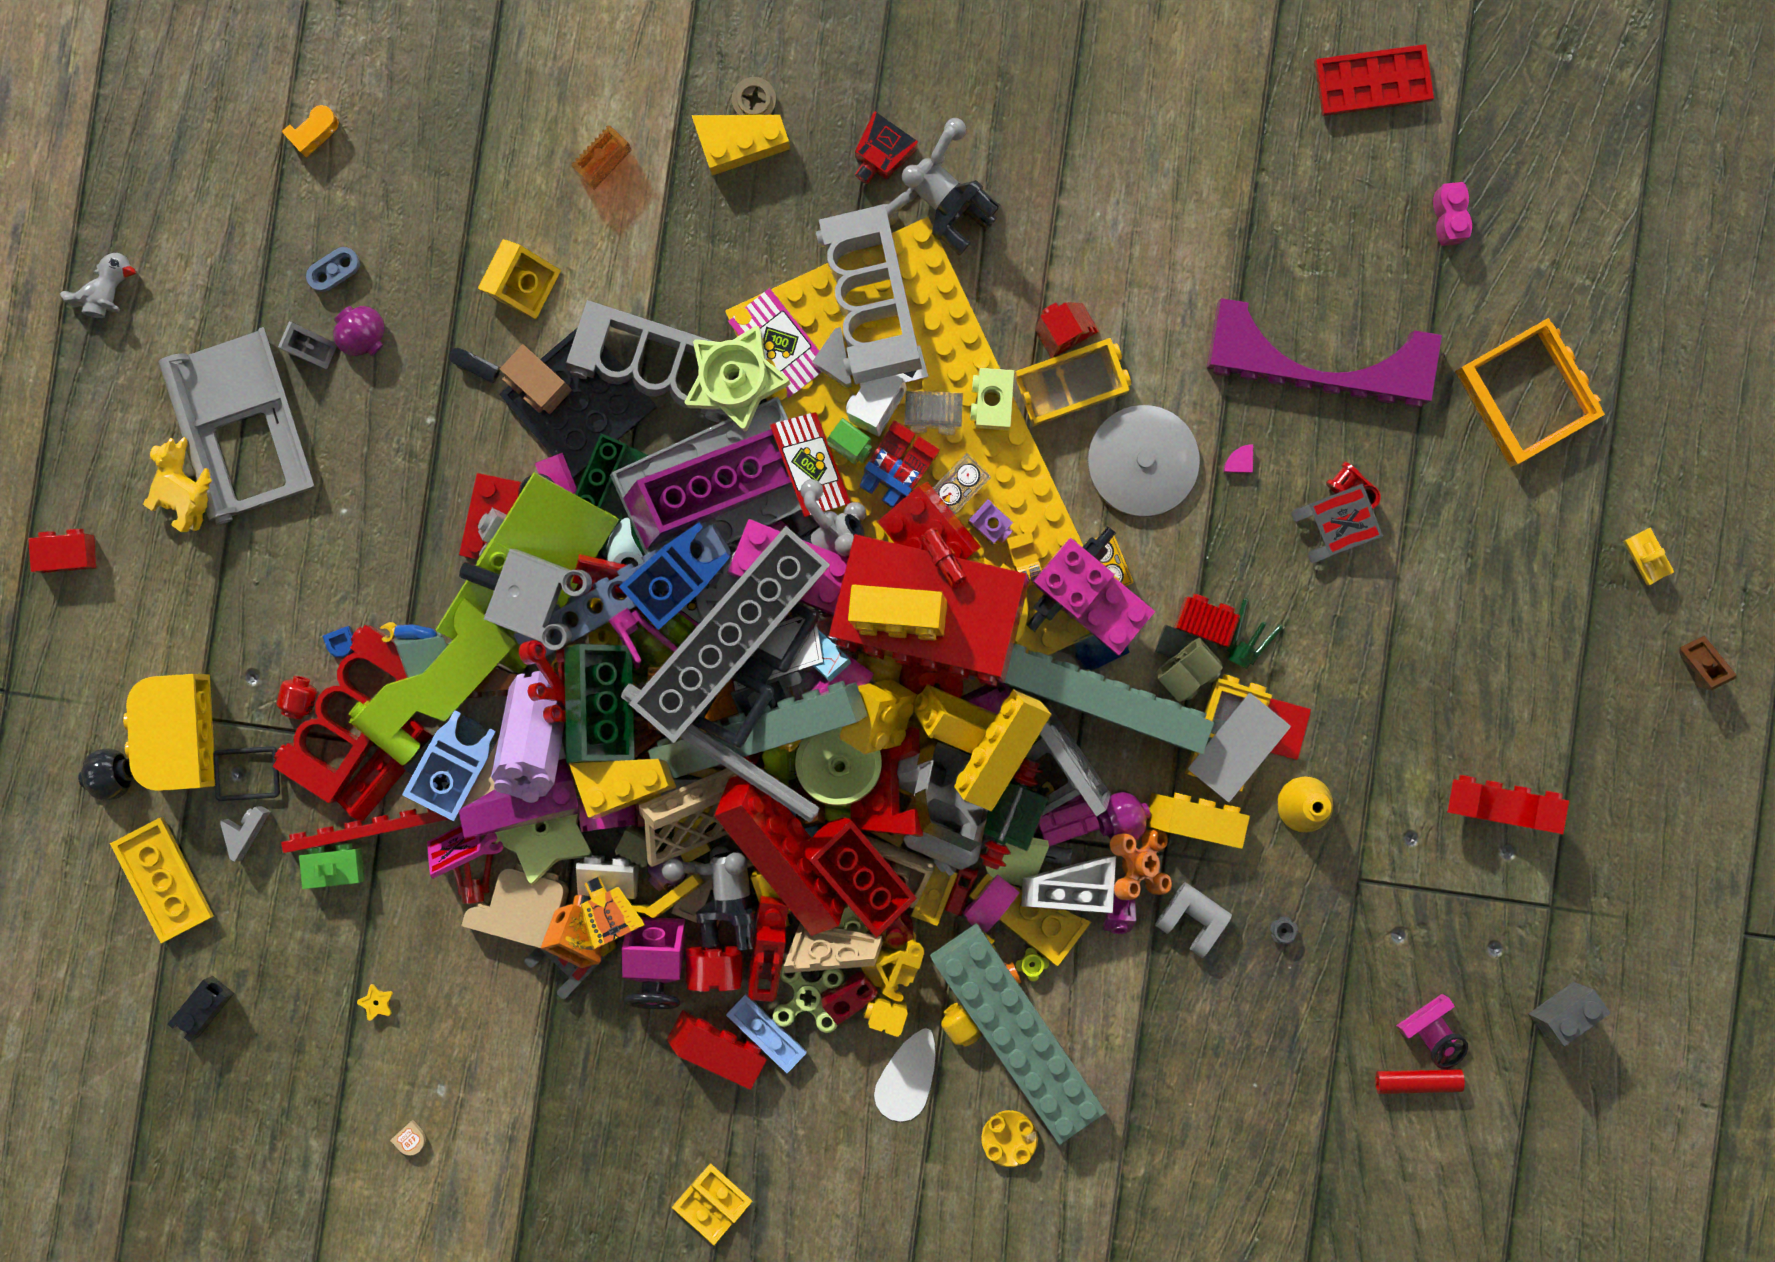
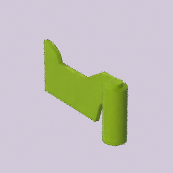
(436, 690)

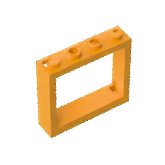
(1491, 415)

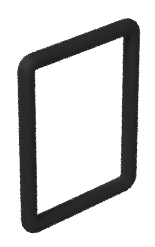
(276, 793)

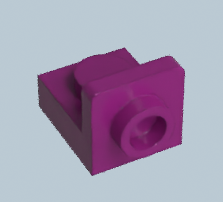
(1122, 918)

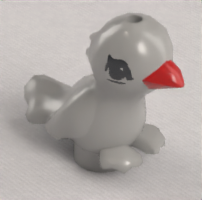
(99, 293)

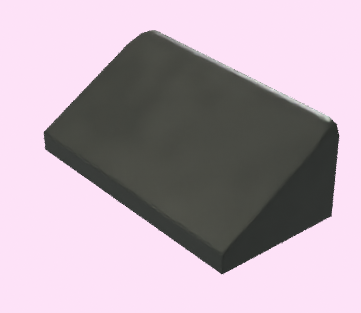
(1174, 640)

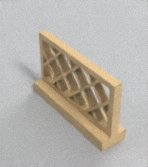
(678, 804)

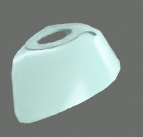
(622, 544)

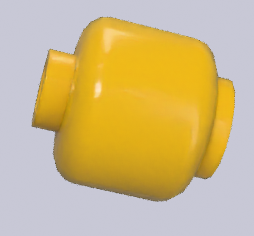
(960, 1026)

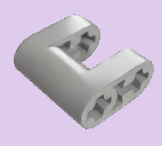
(1200, 908)

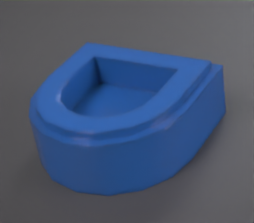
(339, 642)

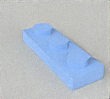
(766, 1033)

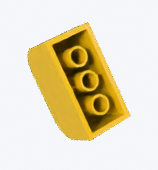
(171, 732)

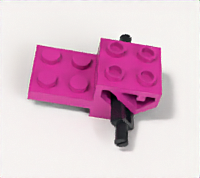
(1090, 594)

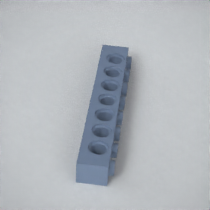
(712, 546)

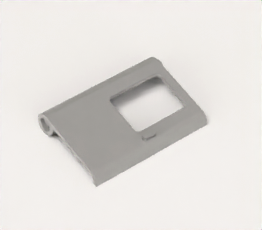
(225, 387)

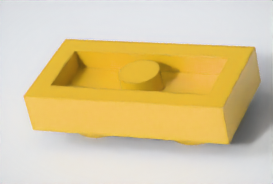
(934, 897)

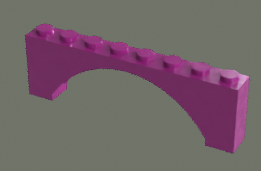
(1243, 349)

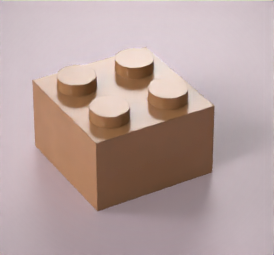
(529, 374)

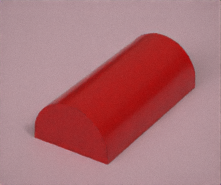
(859, 874)

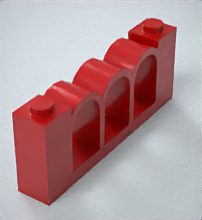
(296, 759)

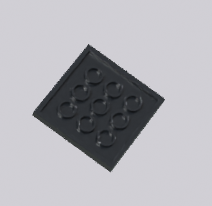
(586, 412)

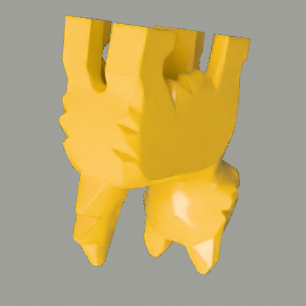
(174, 489)

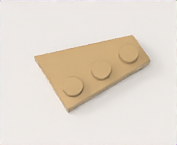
(831, 950)

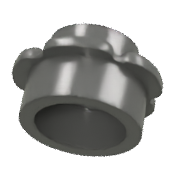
(1291, 930)

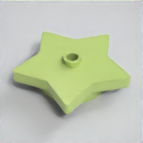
(720, 363)
(542, 850)

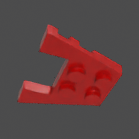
(880, 808)

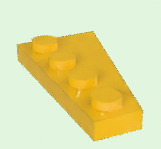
(1044, 929)

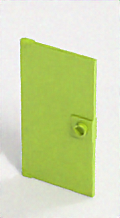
(544, 524)

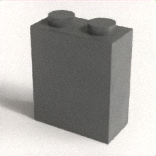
(1569, 1013)

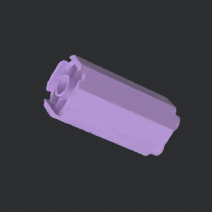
(527, 743)

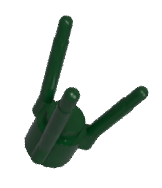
(1244, 653)

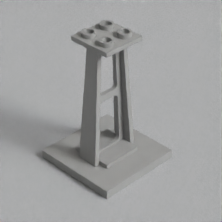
(1075, 765)

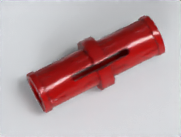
(943, 557)

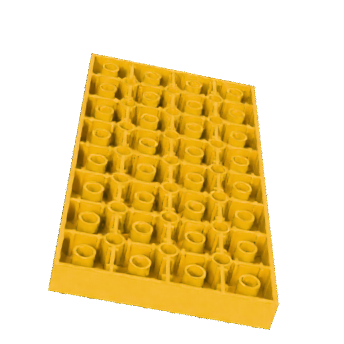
(952, 354)

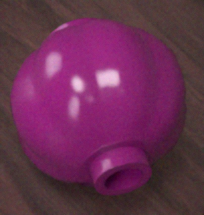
(359, 331)
(1124, 816)

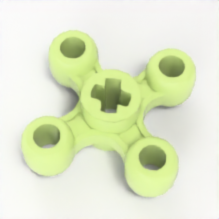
(798, 1003)

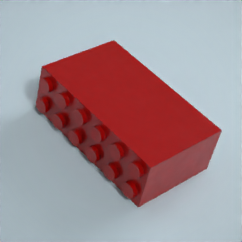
(979, 612)

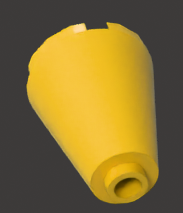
(1305, 804)

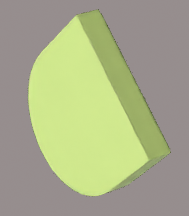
(1021, 862)

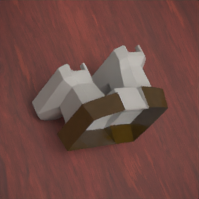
(948, 823)

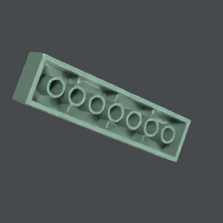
(1108, 700)
(1017, 1033)

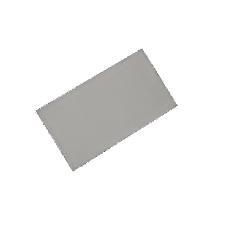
(1239, 747)

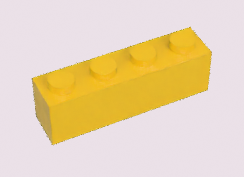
(1002, 750)

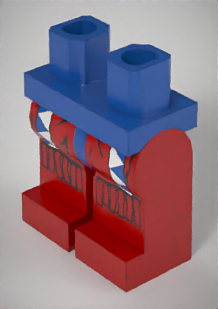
(891, 471)

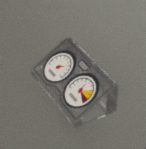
(961, 483)

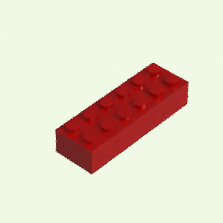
(777, 848)

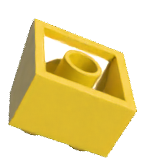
(519, 278)

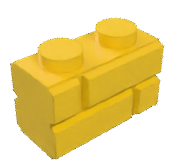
(886, 1014)

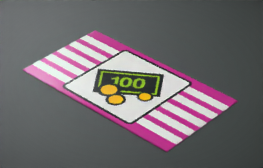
(783, 340)

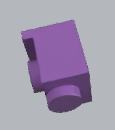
(980, 522)

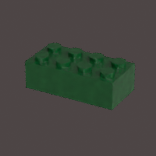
(596, 715)

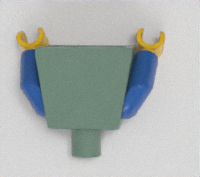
(415, 645)

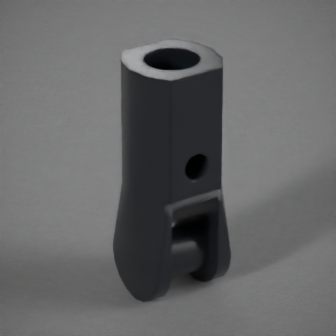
(474, 364)

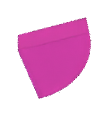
(1240, 460)

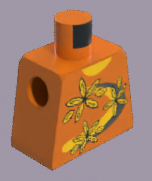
(569, 937)

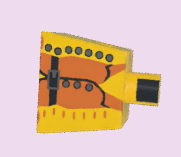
(607, 914)

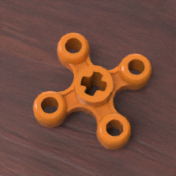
(1140, 864)

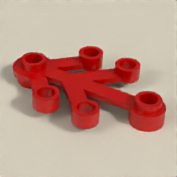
(534, 653)

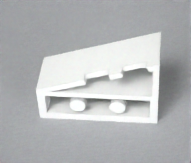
(1074, 887)

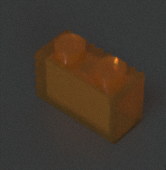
(601, 157)

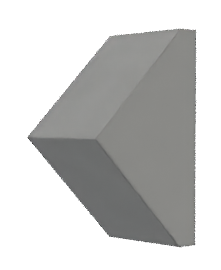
(307, 345)
(831, 358)

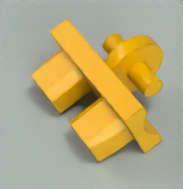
(1648, 556)

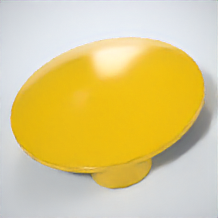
(1009, 1138)

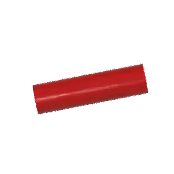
(1419, 1081)

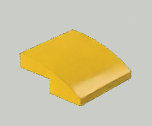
(711, 1204)

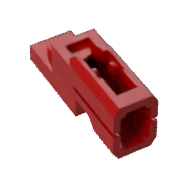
(768, 949)

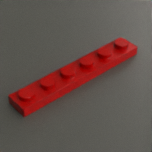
(356, 830)

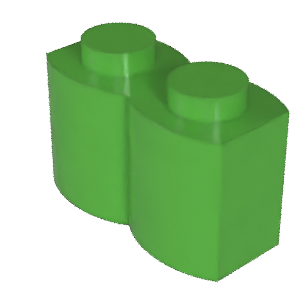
(850, 442)

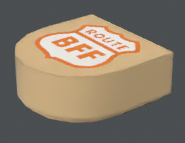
(410, 1139)

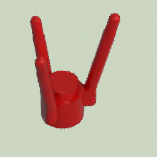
(470, 888)

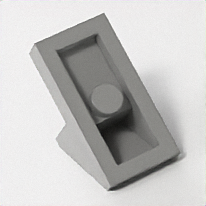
(239, 838)

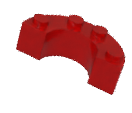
(1508, 806)

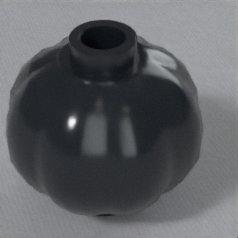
(106, 774)

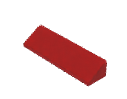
(378, 777)

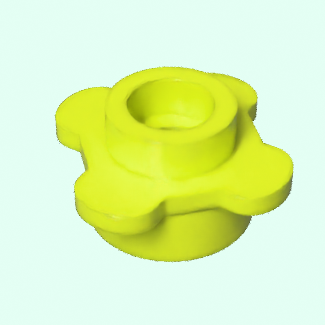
(1032, 972)

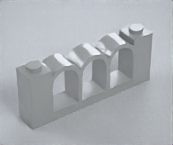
(855, 232)
(591, 337)

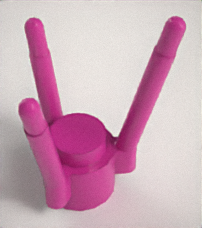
(625, 624)

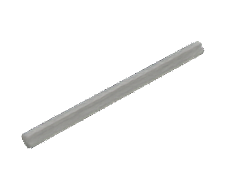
(741, 766)

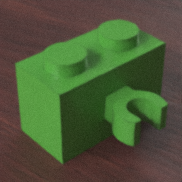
(331, 868)

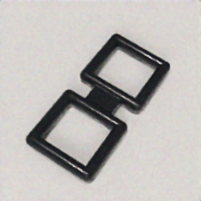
(754, 676)

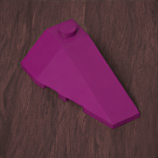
(503, 811)

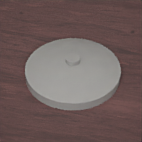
(1143, 461)

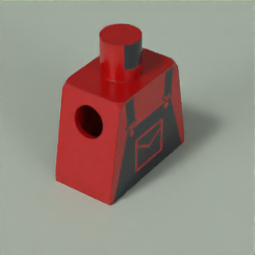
(882, 149)

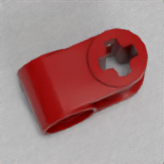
(1354, 479)

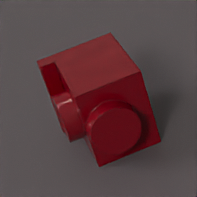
(899, 931)

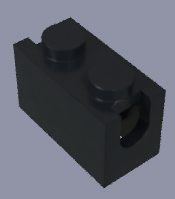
(201, 1008)

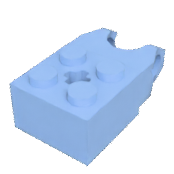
(449, 758)

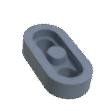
(332, 267)

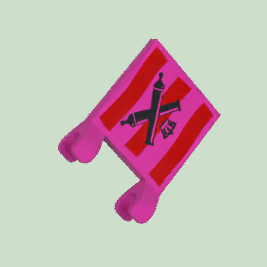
(453, 850)

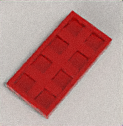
(1374, 80)

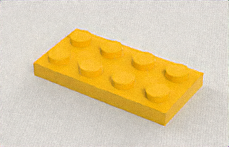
(161, 880)

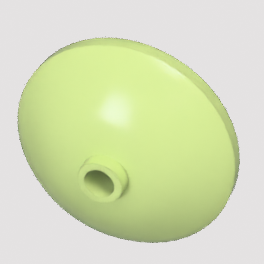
(817, 774)

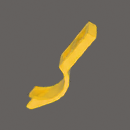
(662, 904)

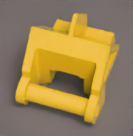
(895, 967)

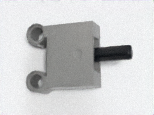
(527, 594)

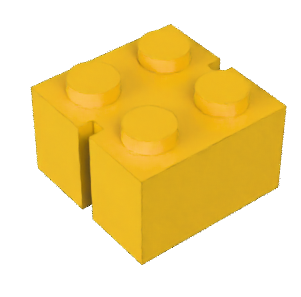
(888, 713)

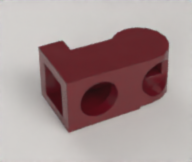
(848, 997)

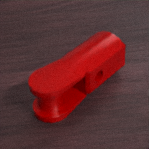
(959, 894)

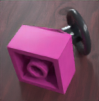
(654, 957)

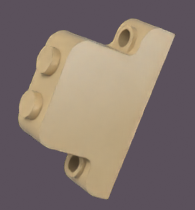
(518, 908)

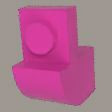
(991, 903)

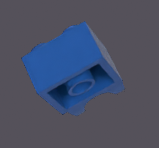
(680, 570)

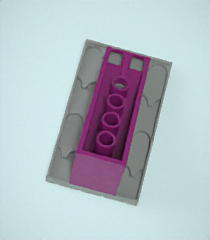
(712, 479)

